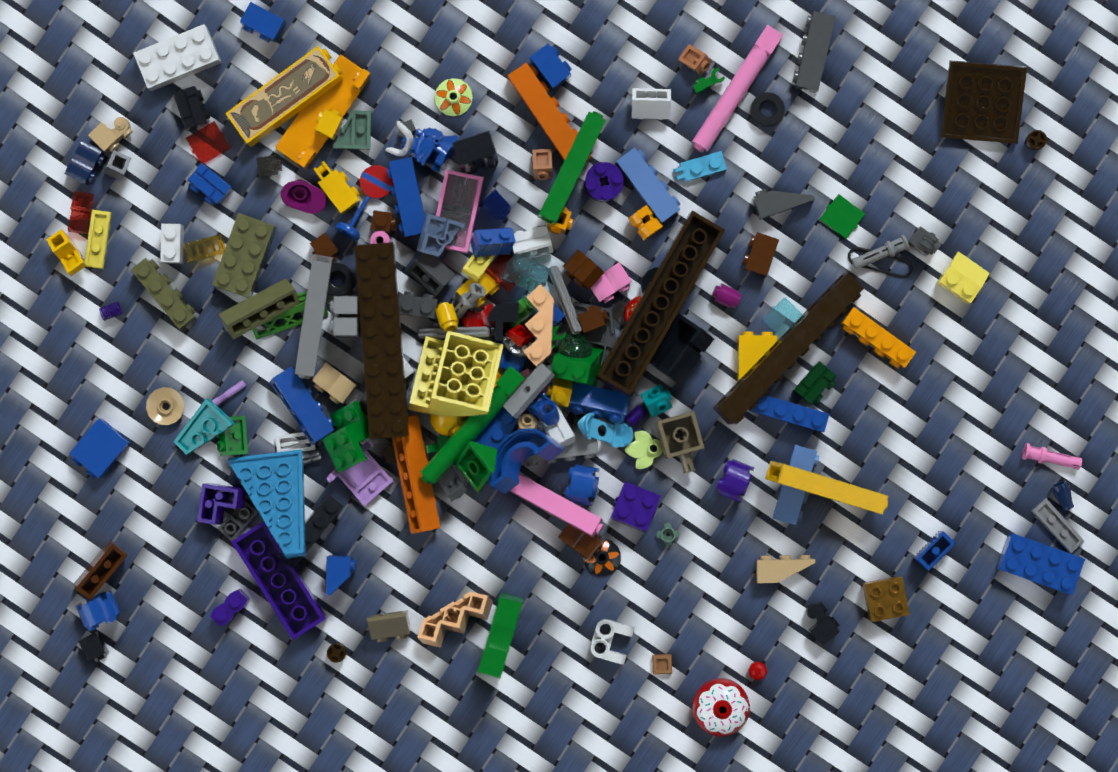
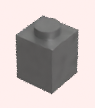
(116, 165)

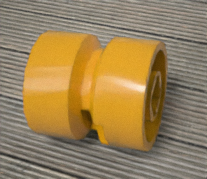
(649, 228)

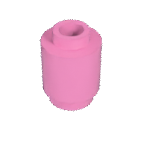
(386, 238)

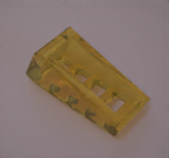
(187, 248)

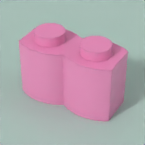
(610, 282)

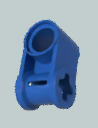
(544, 409)

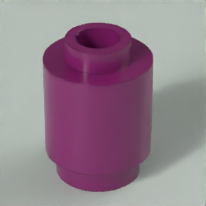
(726, 296)

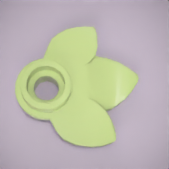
(641, 449)

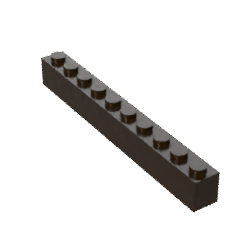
(788, 348)

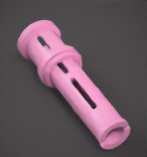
(1043, 455)

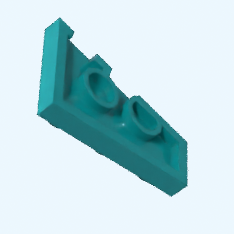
(203, 426)

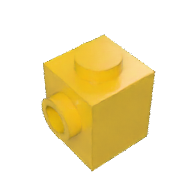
(329, 123)
(560, 391)

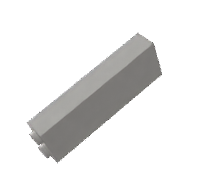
(313, 316)

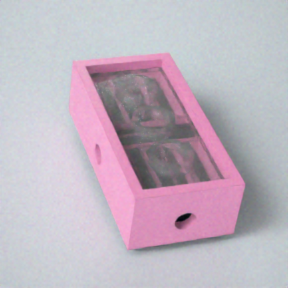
(460, 203)

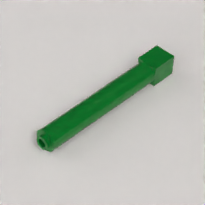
(472, 427)

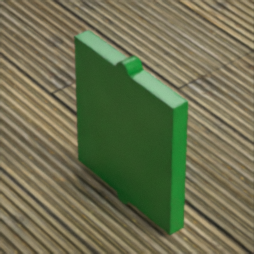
(842, 216)

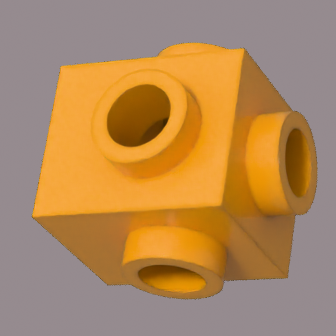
(566, 222)

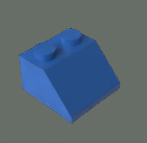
(338, 571)

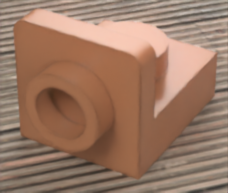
(695, 60)
(542, 164)

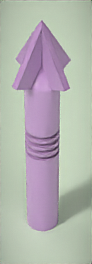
(229, 393)

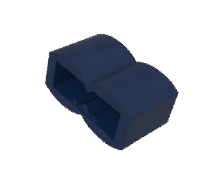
(85, 162)

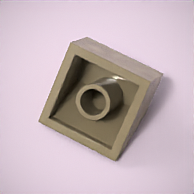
(389, 625)

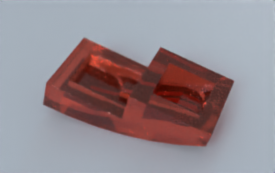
(80, 212)

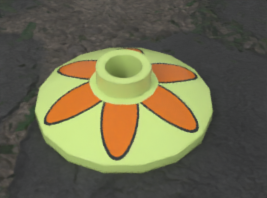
(460, 104)

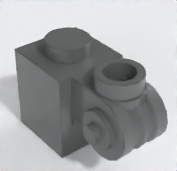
(924, 241)

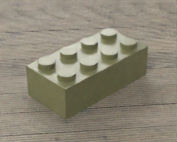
(244, 255)

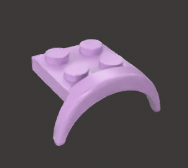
(364, 479)

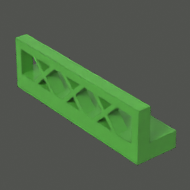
(288, 316)

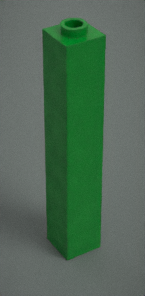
(571, 167)

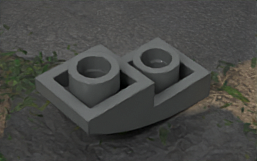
(238, 520)

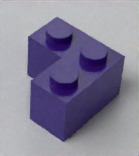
(215, 499)

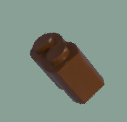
(582, 269)
(580, 541)

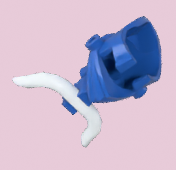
(429, 148)

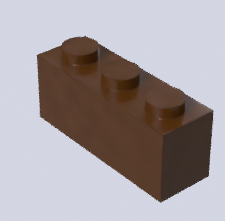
(100, 569)

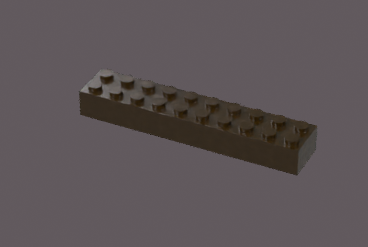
(659, 303)
(381, 341)

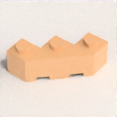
(541, 325)
(454, 618)

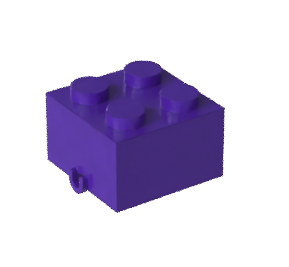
(635, 507)

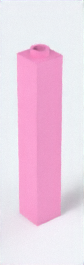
(558, 506)

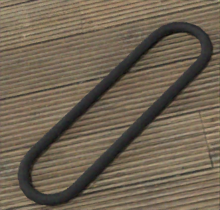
(879, 270)

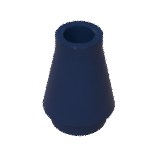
(1063, 494)

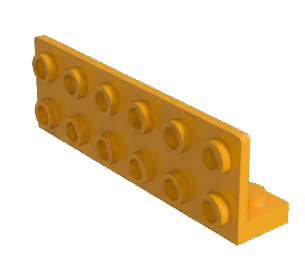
(301, 139)

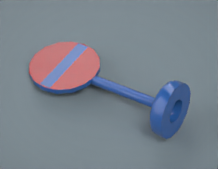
(375, 185)

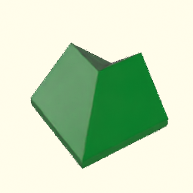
(477, 464)

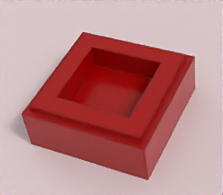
(520, 335)

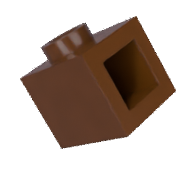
(383, 222)
(324, 246)
(593, 319)

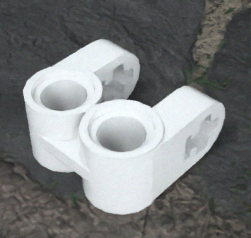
(606, 639)

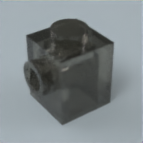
(269, 167)

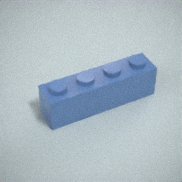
(648, 185)
(791, 499)

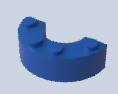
(515, 450)

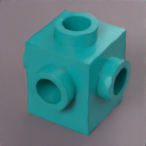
(657, 400)

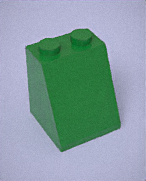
(578, 369)

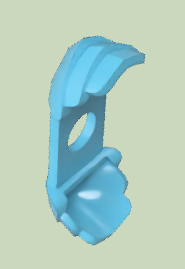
(617, 435)

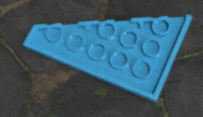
(277, 492)

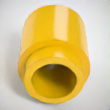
(447, 317)

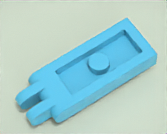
(701, 167)

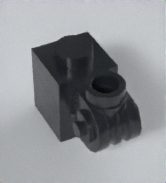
(825, 627)

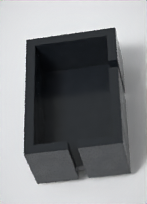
(680, 349)

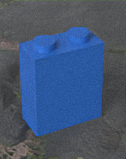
(99, 448)

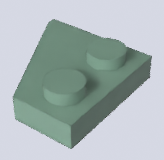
(356, 132)

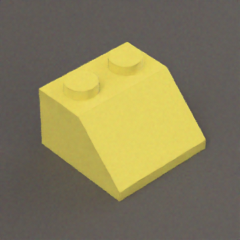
(963, 278)

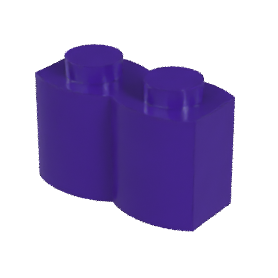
(233, 603)

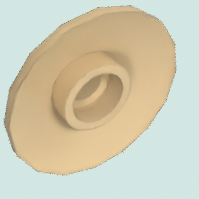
(155, 406)

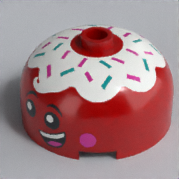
(711, 697)

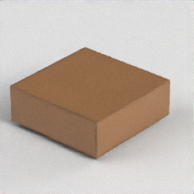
(662, 664)

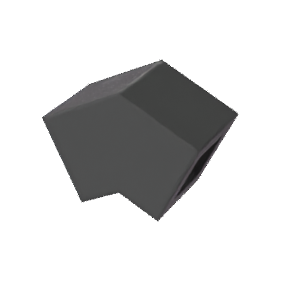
(409, 124)

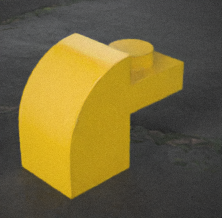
(67, 252)

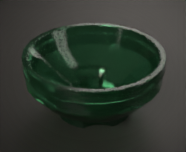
(575, 346)

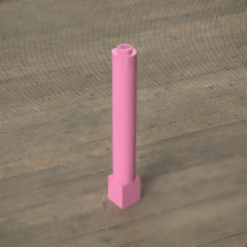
(737, 89)

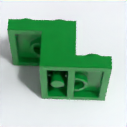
(344, 443)

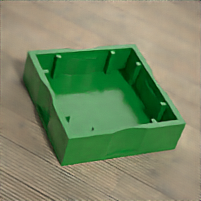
(500, 635)

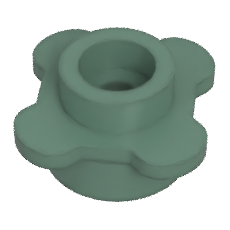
(668, 539)

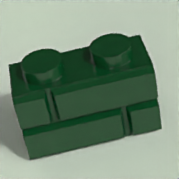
(814, 383)

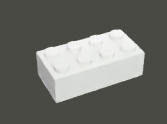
(177, 57)

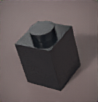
(93, 647)

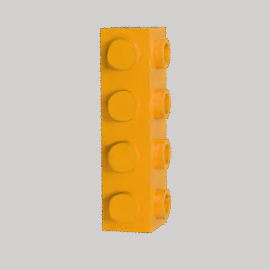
(877, 337)

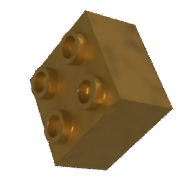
(886, 598)

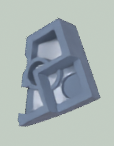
(437, 233)

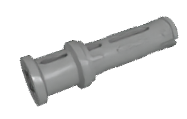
(889, 249)
(469, 299)

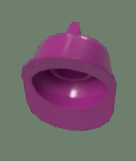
(303, 196)

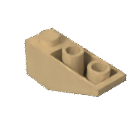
(776, 570)

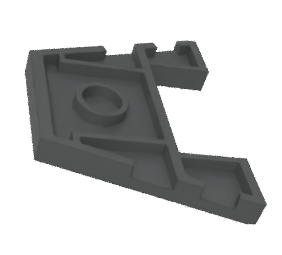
(603, 337)

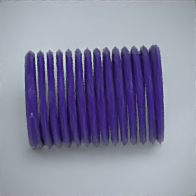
(116, 310)
(635, 415)

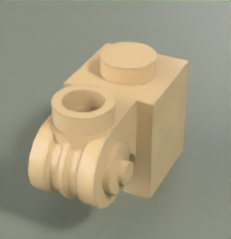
(108, 138)

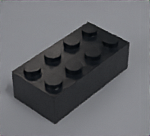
(475, 152)

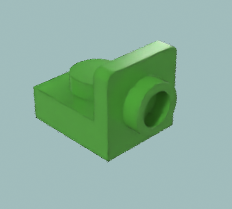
(525, 310)

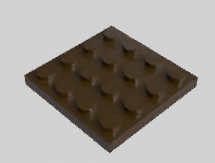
(983, 102)

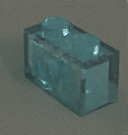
(525, 272)

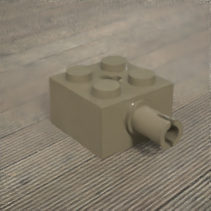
(689, 441)

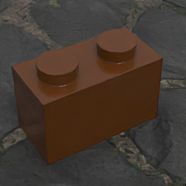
(761, 254)

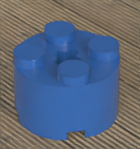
(582, 485)
(98, 609)

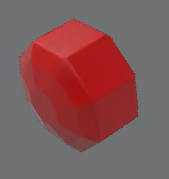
(757, 670)

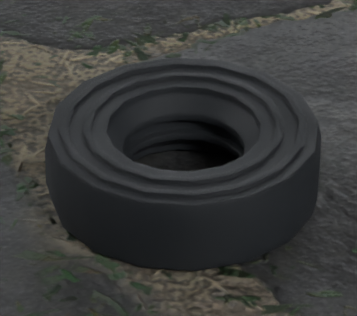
(779, 109)
(349, 280)

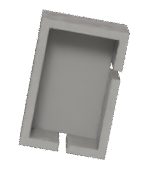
(346, 317)

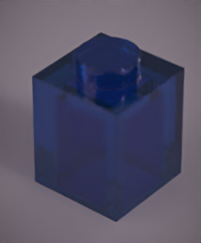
(496, 205)

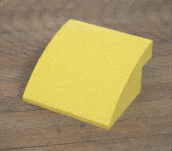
(455, 376)

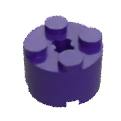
(607, 192)
(735, 481)

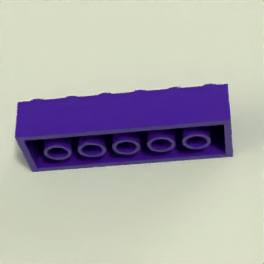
(279, 583)

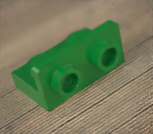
(234, 439)

